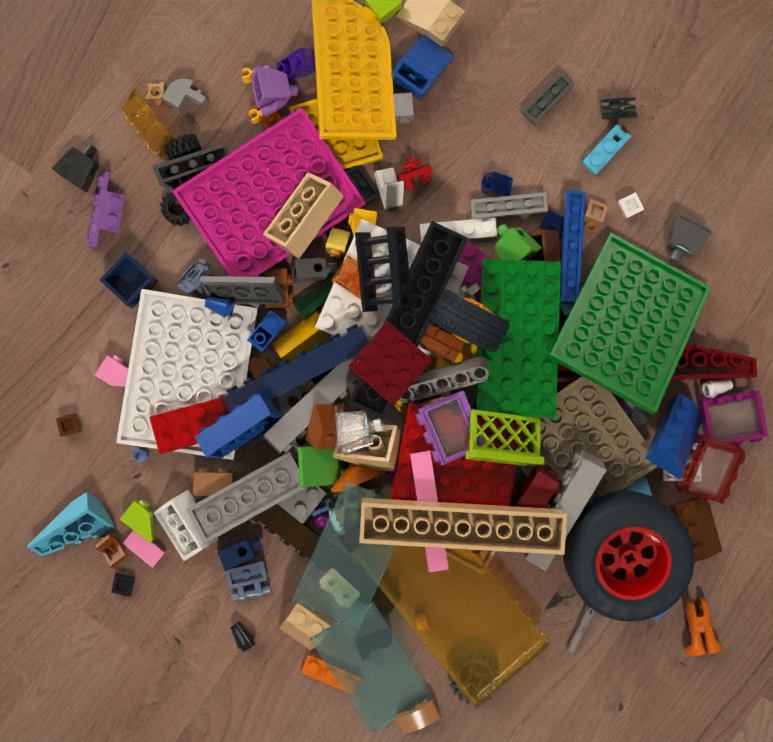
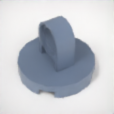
(191, 277)

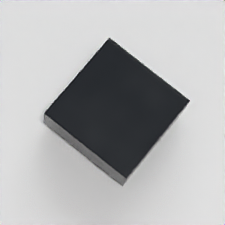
(123, 584)

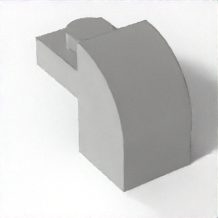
(181, 92)

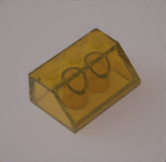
(147, 123)

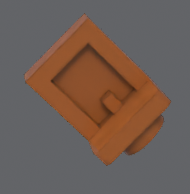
(112, 550)

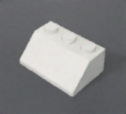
(179, 525)

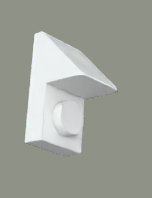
(389, 188)

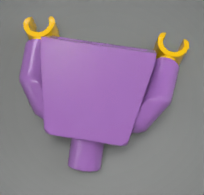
(270, 90)

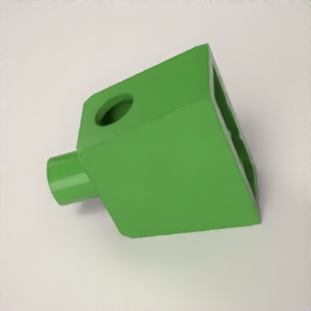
(515, 244)

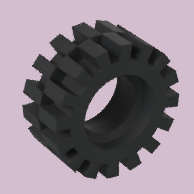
(182, 146)
(168, 214)

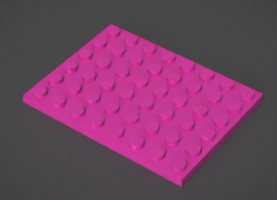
(248, 188)

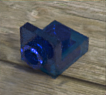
(496, 184)

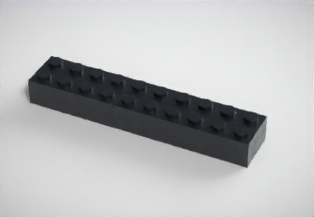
(428, 278)

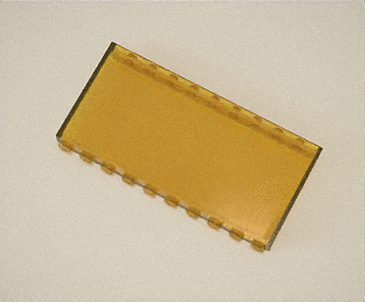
(463, 618)

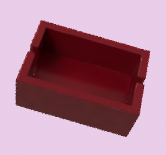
(537, 488)

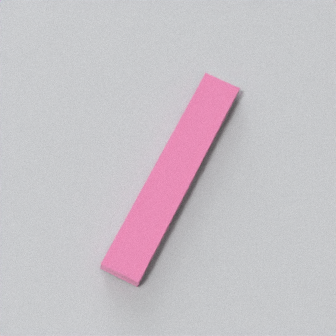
(426, 491)

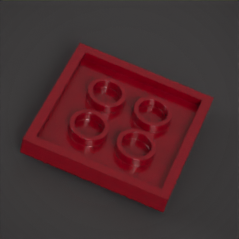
(390, 363)

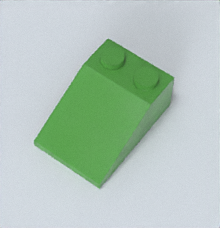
(319, 467)

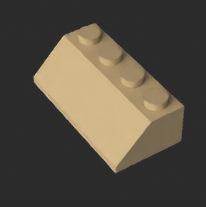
(303, 215)

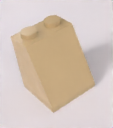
(305, 623)

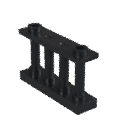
(398, 267)

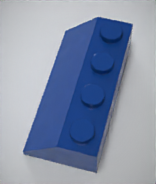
(238, 426)
(675, 435)

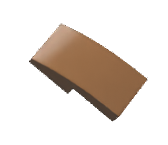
(420, 717)

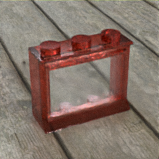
(711, 469)

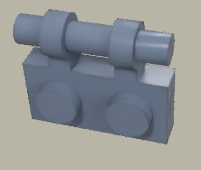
(246, 575)

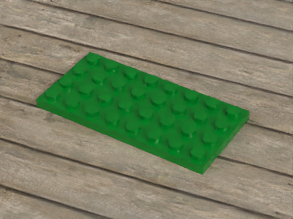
(520, 373)

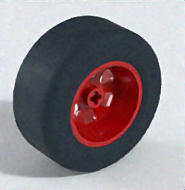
(665, 573)

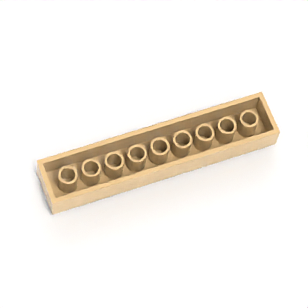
(463, 526)

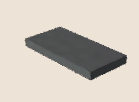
(244, 289)

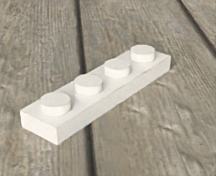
(471, 228)

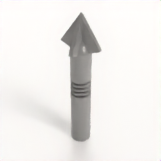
(581, 629)

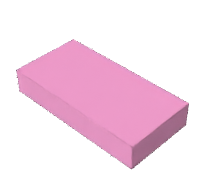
(148, 552)

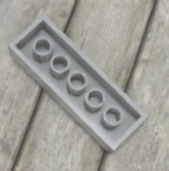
(573, 495)

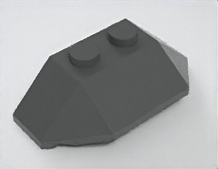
(180, 170)

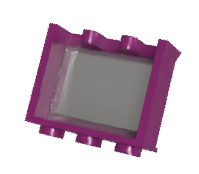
(734, 417)

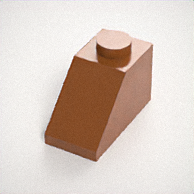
(322, 427)

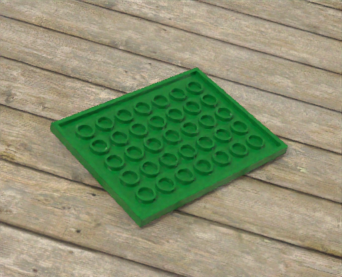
(630, 323)

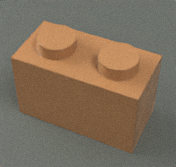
(207, 482)

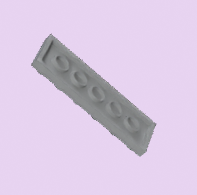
(246, 497)

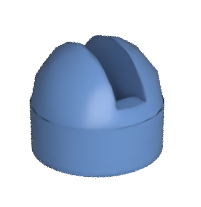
(140, 454)

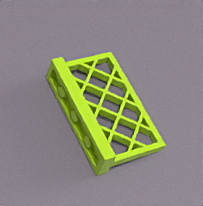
(500, 455)

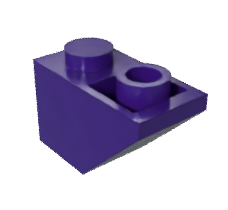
(298, 63)

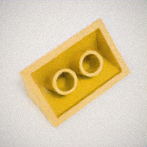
(301, 338)

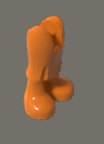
(699, 623)

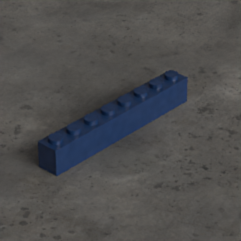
(302, 368)

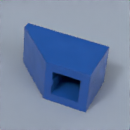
(267, 331)

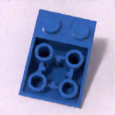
(421, 67)

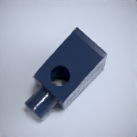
(230, 557)

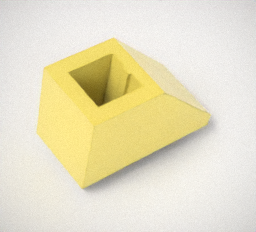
(338, 243)

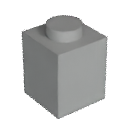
(403, 107)

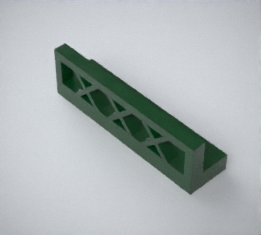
(314, 299)

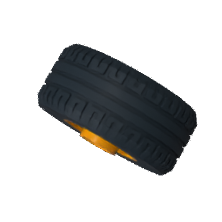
(469, 321)

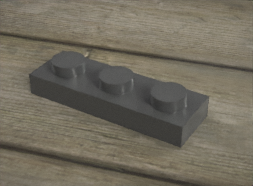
(547, 98)

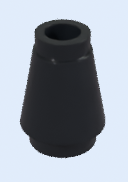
(242, 637)

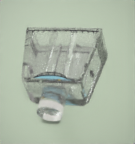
(356, 430)

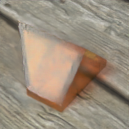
(348, 277)

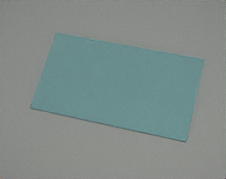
(341, 569)
(371, 667)

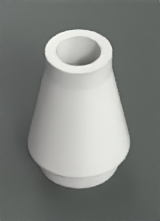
(713, 388)

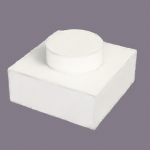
(630, 205)

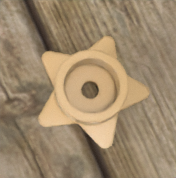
(153, 88)

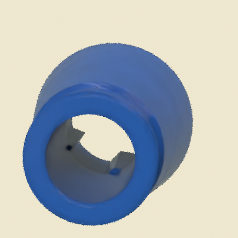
(220, 306)

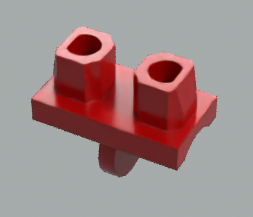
(421, 171)

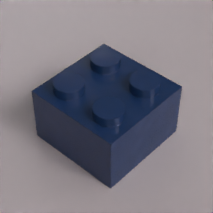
(127, 279)

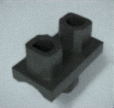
(618, 108)

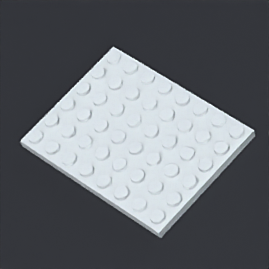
(180, 360)

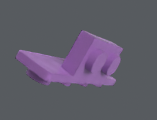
(106, 212)

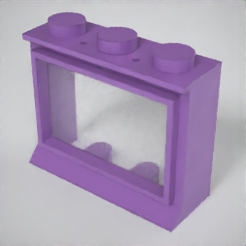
(447, 427)

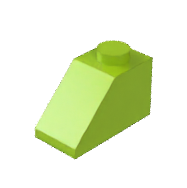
(141, 519)

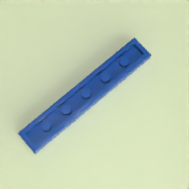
(572, 246)

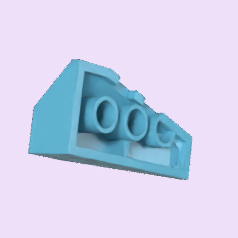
(76, 522)

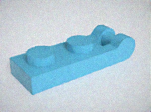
(605, 150)

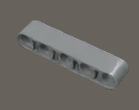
(451, 376)

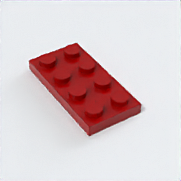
(180, 426)

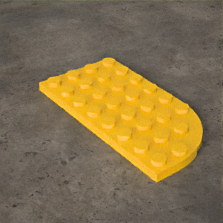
(352, 72)

